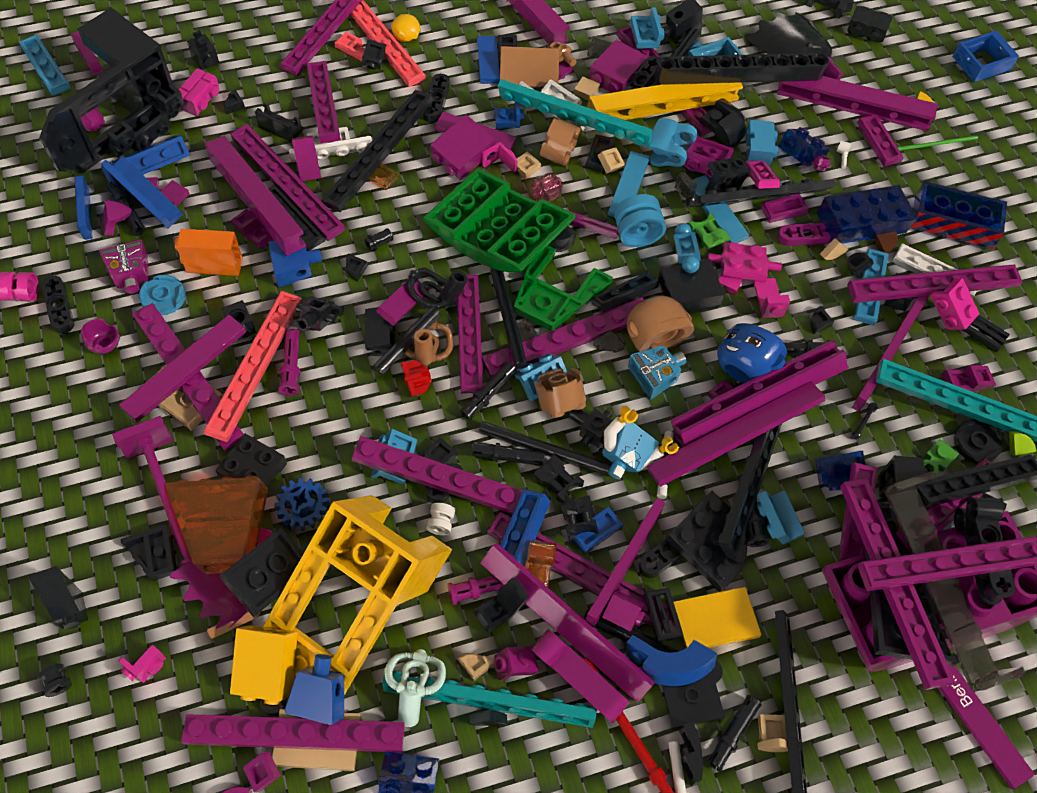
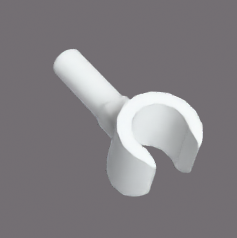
(843, 148)

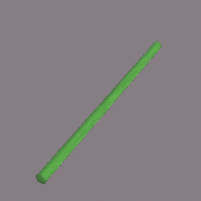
(938, 143)

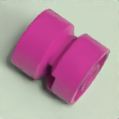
(18, 286)

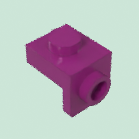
(515, 662)

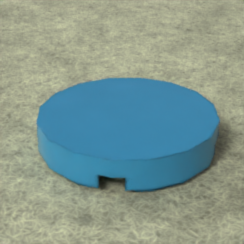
(164, 292)

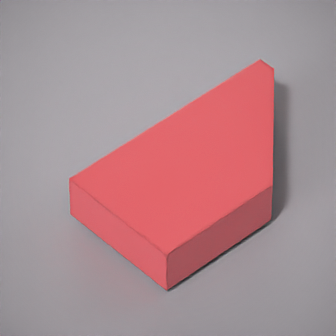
(350, 45)

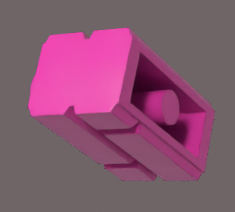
(198, 91)

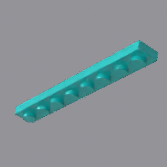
(581, 115)
(956, 399)
(504, 701)

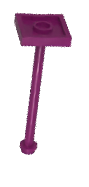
(143, 439)

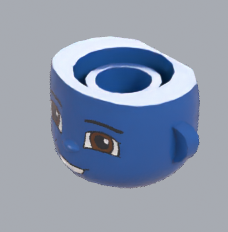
(750, 352)

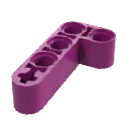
(580, 675)

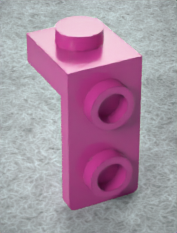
(769, 299)

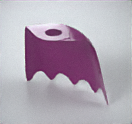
(213, 592)

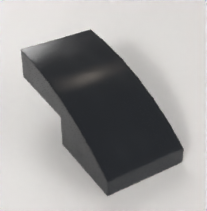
(693, 761)

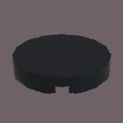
(978, 441)

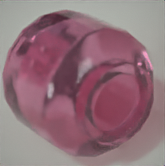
(547, 187)

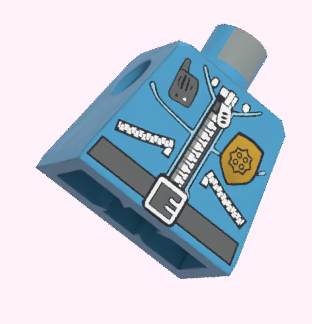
(656, 369)

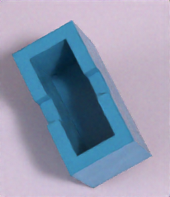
(762, 140)

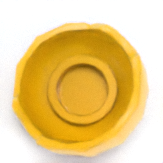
(405, 28)

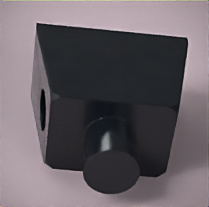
(683, 18)

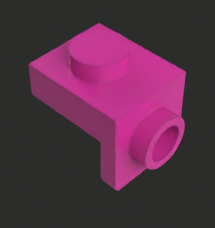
(146, 666)

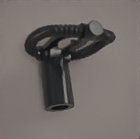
(448, 295)

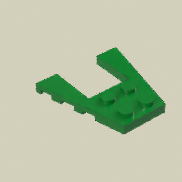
(548, 304)

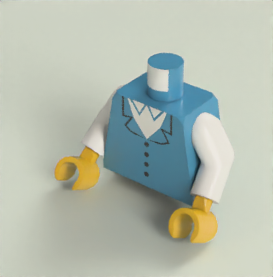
(630, 446)

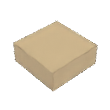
(586, 88)
(611, 160)
(527, 165)

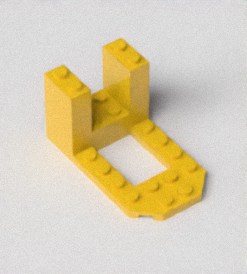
(372, 555)

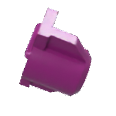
(93, 120)

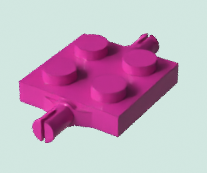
(745, 261)

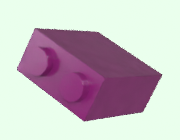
(616, 66)
(461, 147)

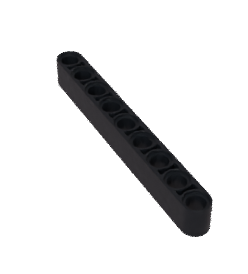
(740, 68)

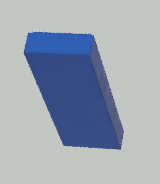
(488, 59)
(83, 207)

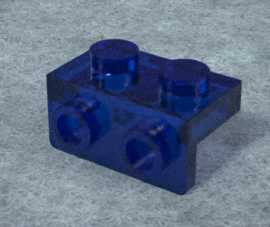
(803, 146)
(836, 469)
(408, 773)

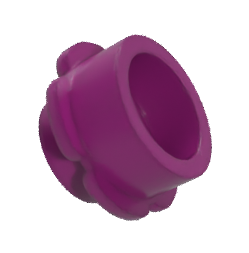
(821, 163)

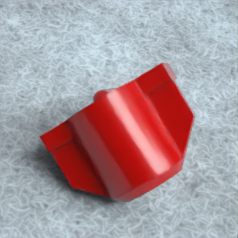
(416, 377)

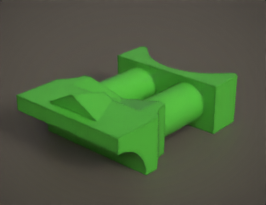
(710, 239)

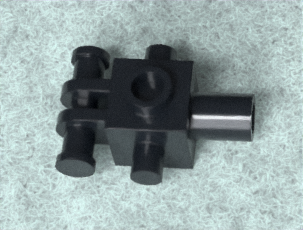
(317, 313)
(592, 426)

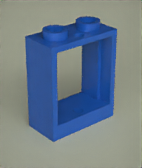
(991, 42)

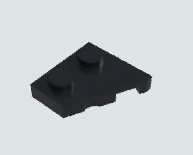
(153, 551)

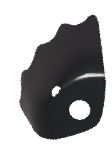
(789, 36)

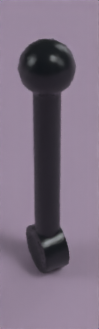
(872, 407)

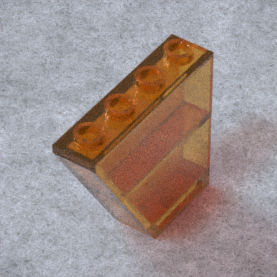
(219, 518)

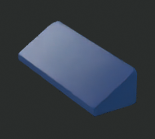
(525, 524)

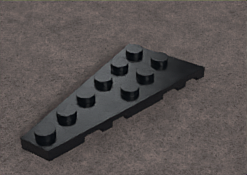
(886, 633)

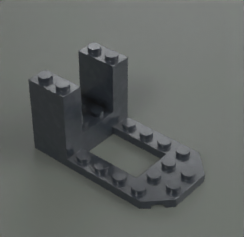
(133, 80)

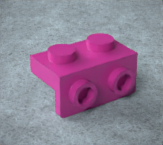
(955, 305)

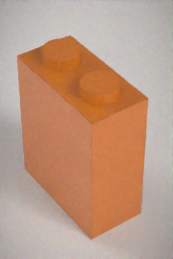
(209, 252)

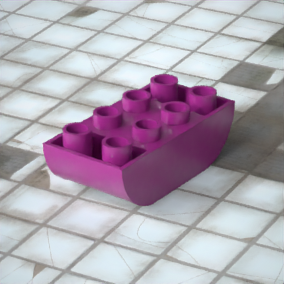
(854, 600)

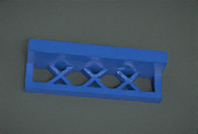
(154, 156)
(144, 191)

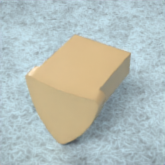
(772, 733)

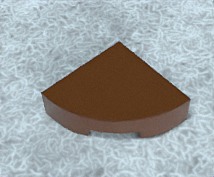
(886, 241)

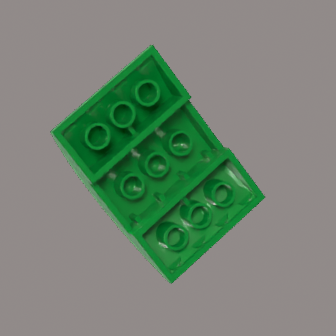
(496, 223)

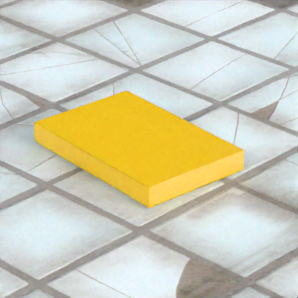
(718, 618)

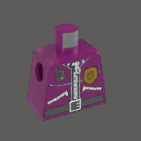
(127, 264)

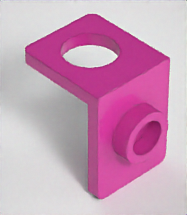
(501, 153)

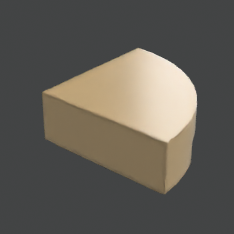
(833, 250)
(475, 665)

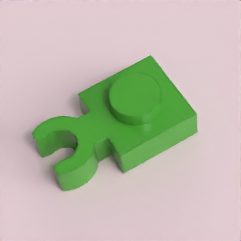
(939, 457)

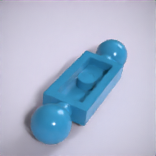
(687, 248)

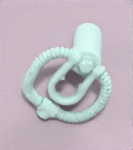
(411, 691)

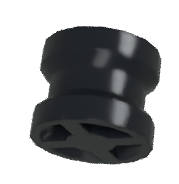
(54, 680)

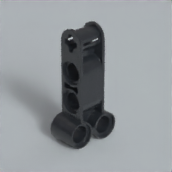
(981, 526)

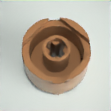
(560, 141)
(560, 391)

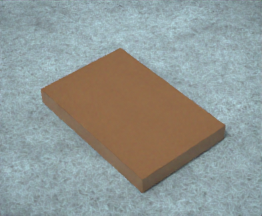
(529, 65)

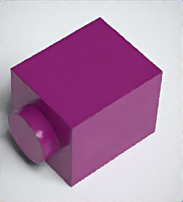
(624, 611)

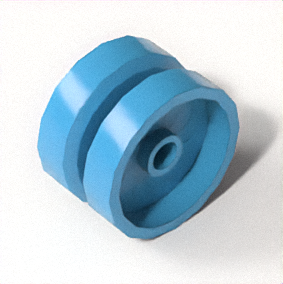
(639, 220)

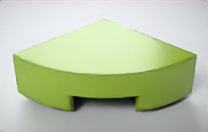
(1020, 444)

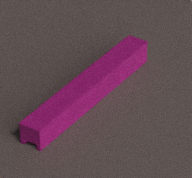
(542, 19)
(862, 101)
(255, 195)
(811, 366)

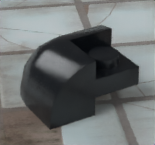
(726, 123)

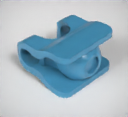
(667, 142)

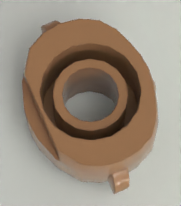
(658, 323)

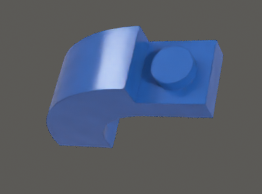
(672, 668)

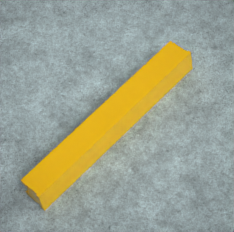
(662, 99)

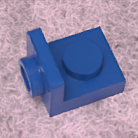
(508, 116)

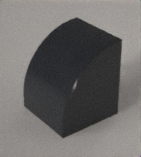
(564, 240)

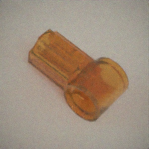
(541, 559)

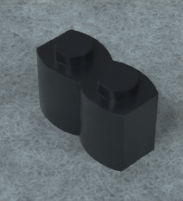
(869, 24)

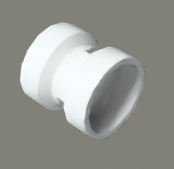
(440, 519)

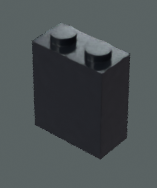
(692, 290)

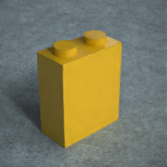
(263, 663)

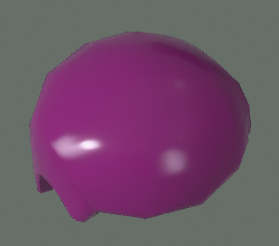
(100, 336)

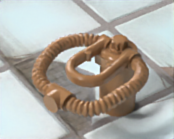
(424, 349)

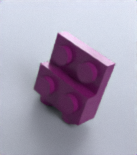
(703, 152)

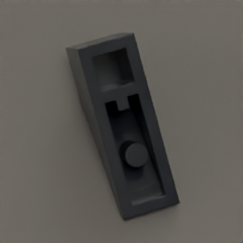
(60, 597)

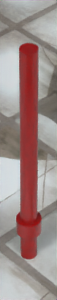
(656, 775)

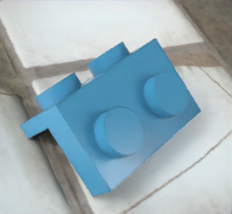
(647, 30)
(781, 516)

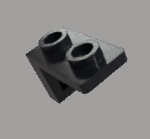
(503, 606)

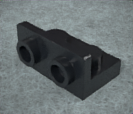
(727, 174)

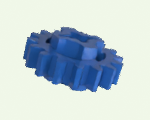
(307, 512)

